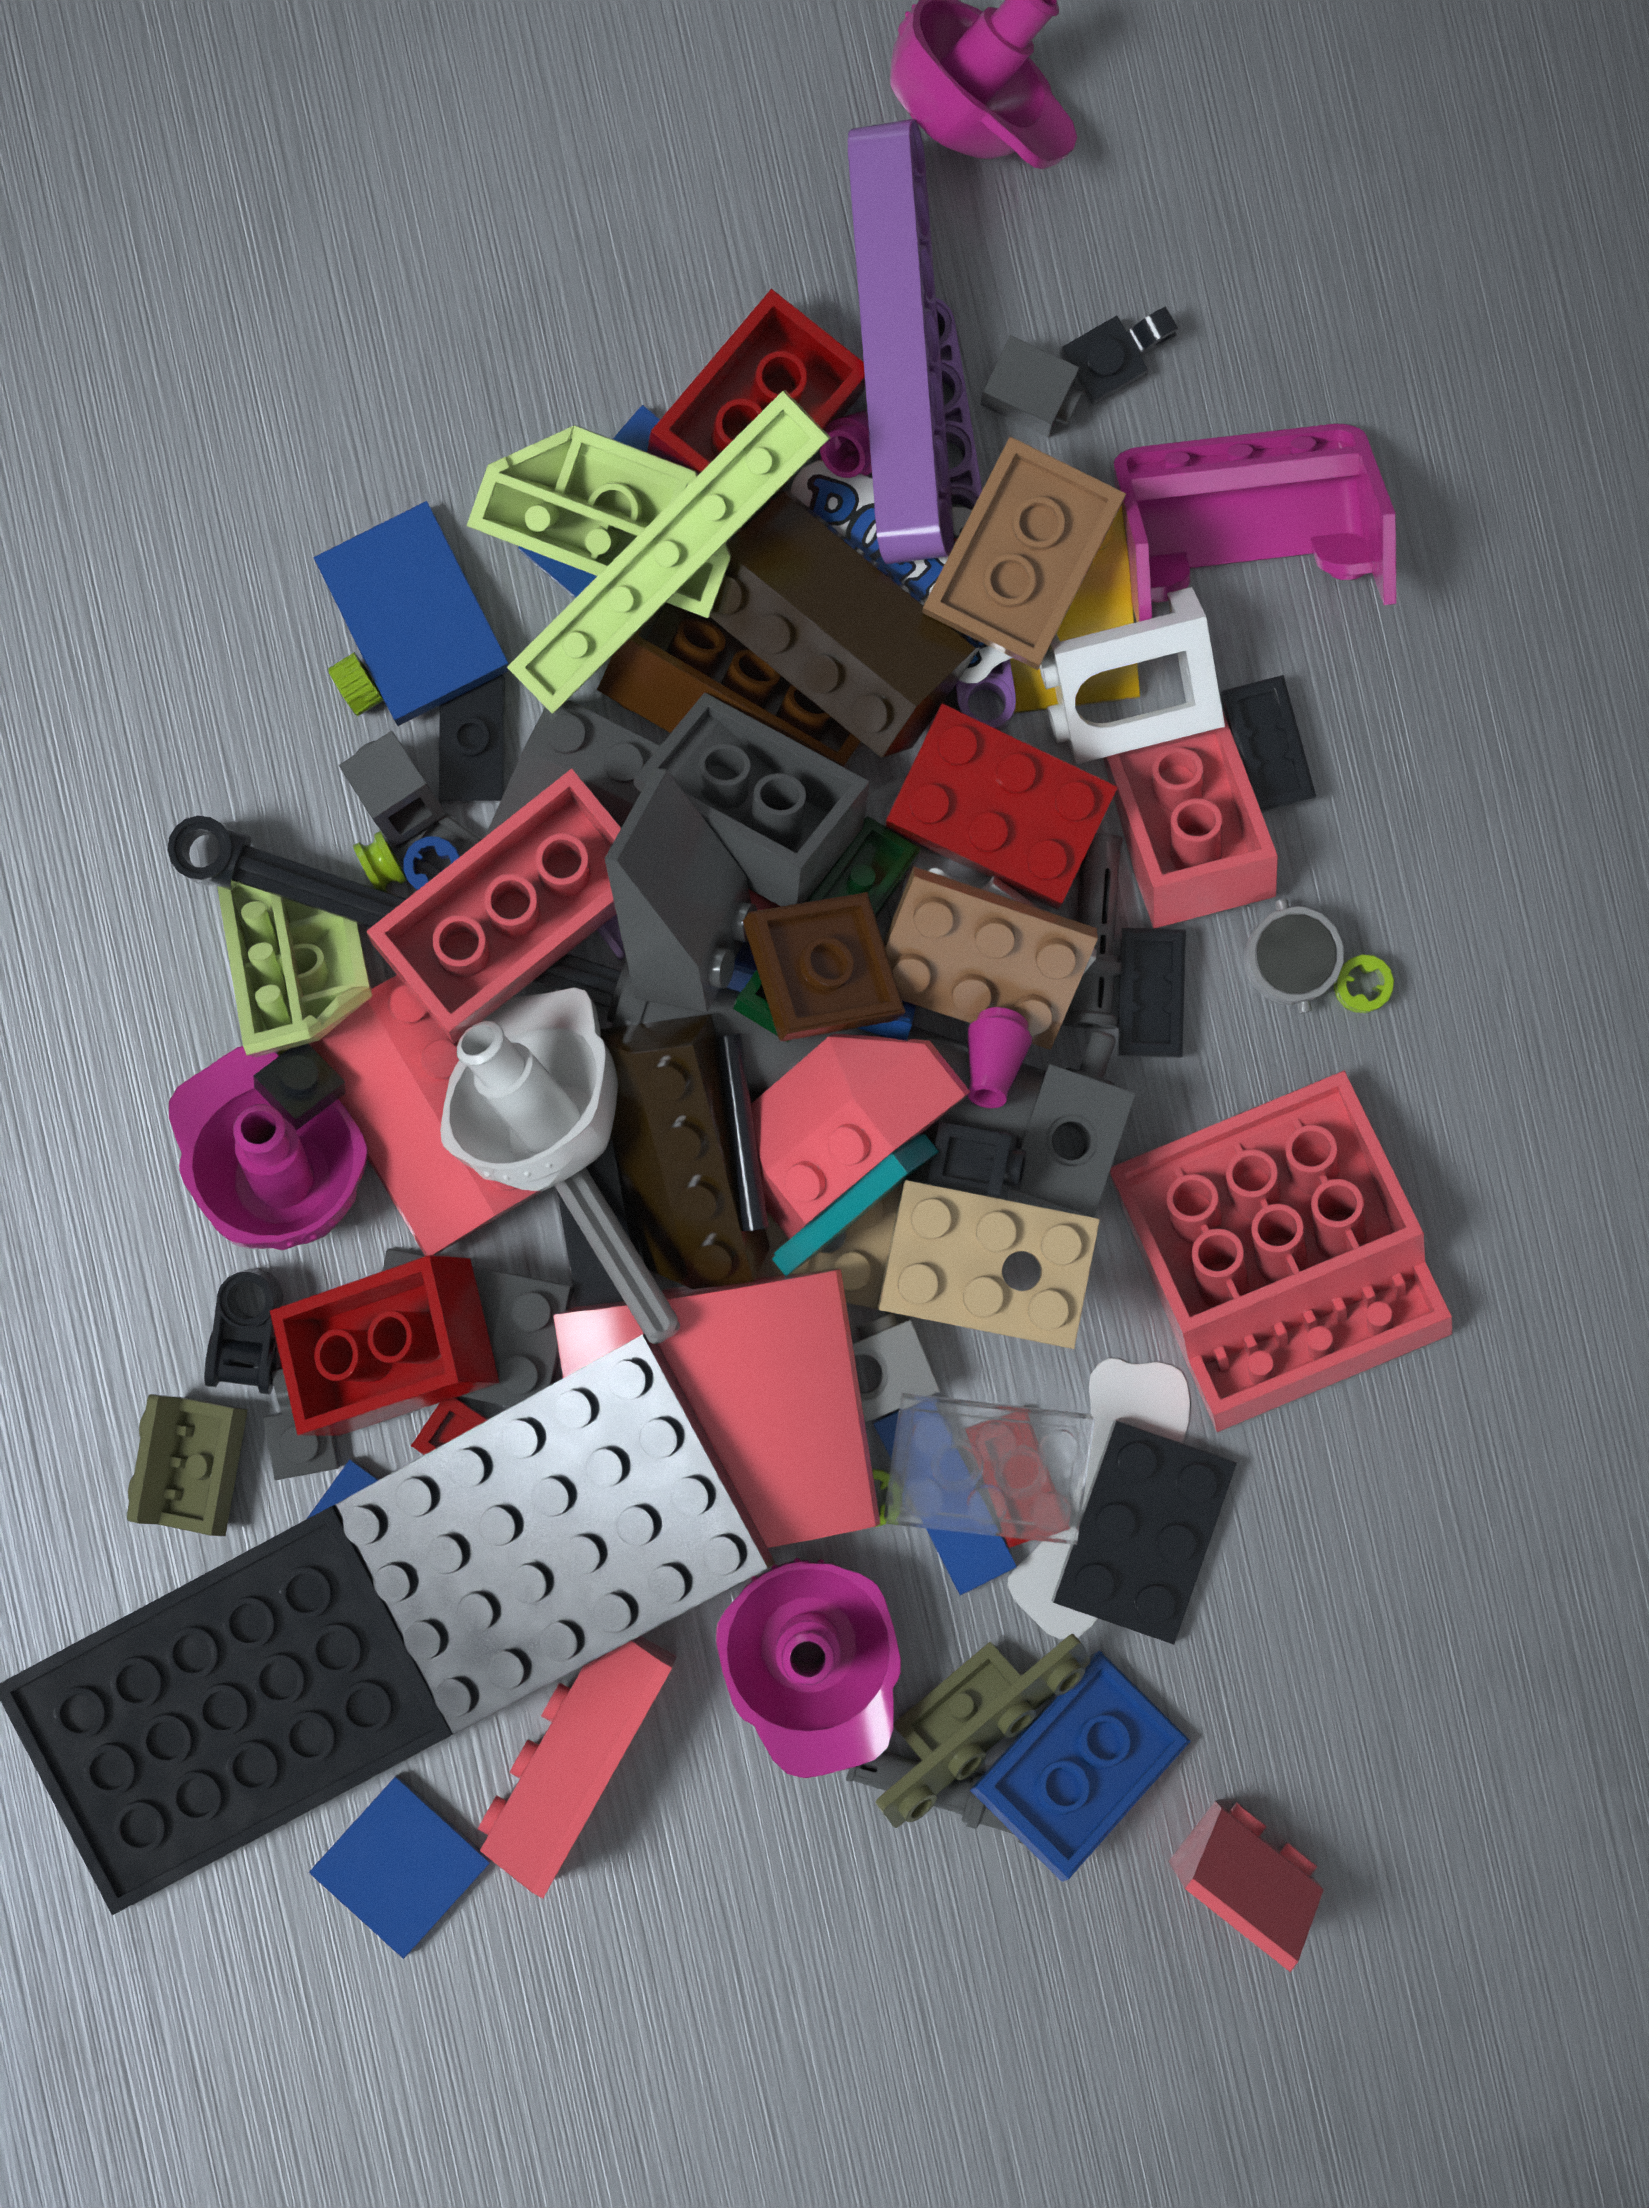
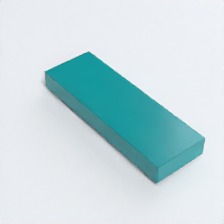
(854, 1203)

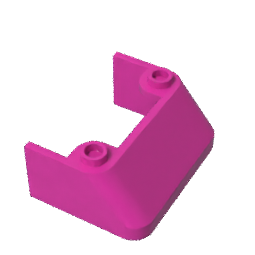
(1252, 502)

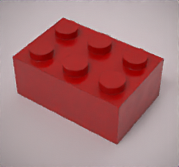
(766, 354)
(1000, 806)
(384, 1346)

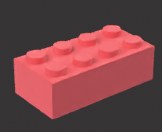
(504, 908)

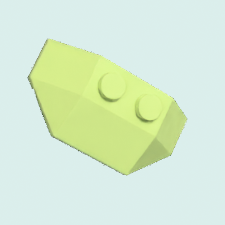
(585, 503)
(290, 969)

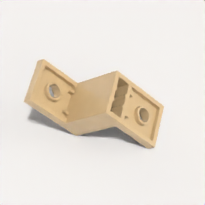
(943, 1258)

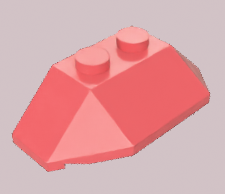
(844, 1116)

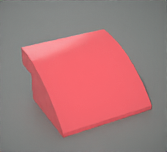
(1282, 1250)
(772, 1389)

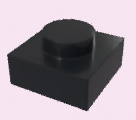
(299, 1084)

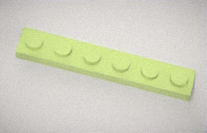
(668, 551)

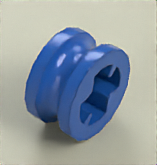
(443, 848)

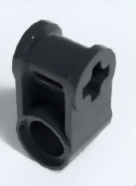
(244, 1336)

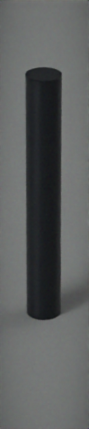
(741, 1132)

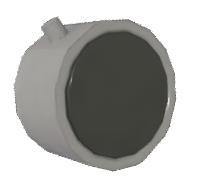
(1293, 956)

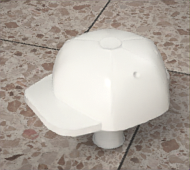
(532, 1091)

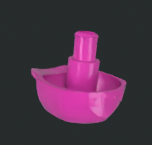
(973, 80)
(251, 1166)
(812, 1665)

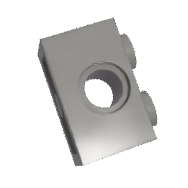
(901, 1362)

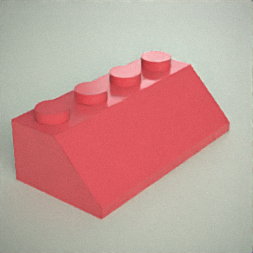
(395, 1091)
(572, 1762)

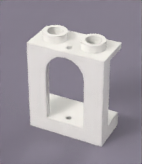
(1077, 659)

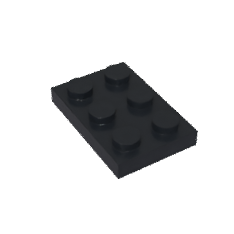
(1144, 1532)

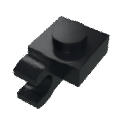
(1112, 356)

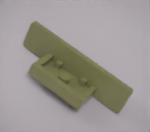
(969, 1716)

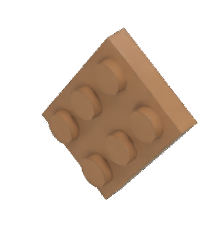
(1023, 553)
(978, 951)

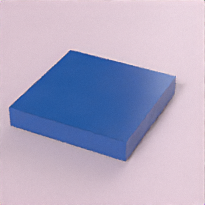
(400, 1866)

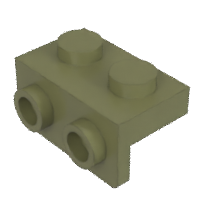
(186, 1464)

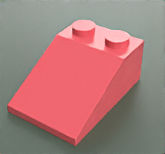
(1193, 827)
(1249, 1881)

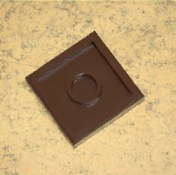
(823, 966)

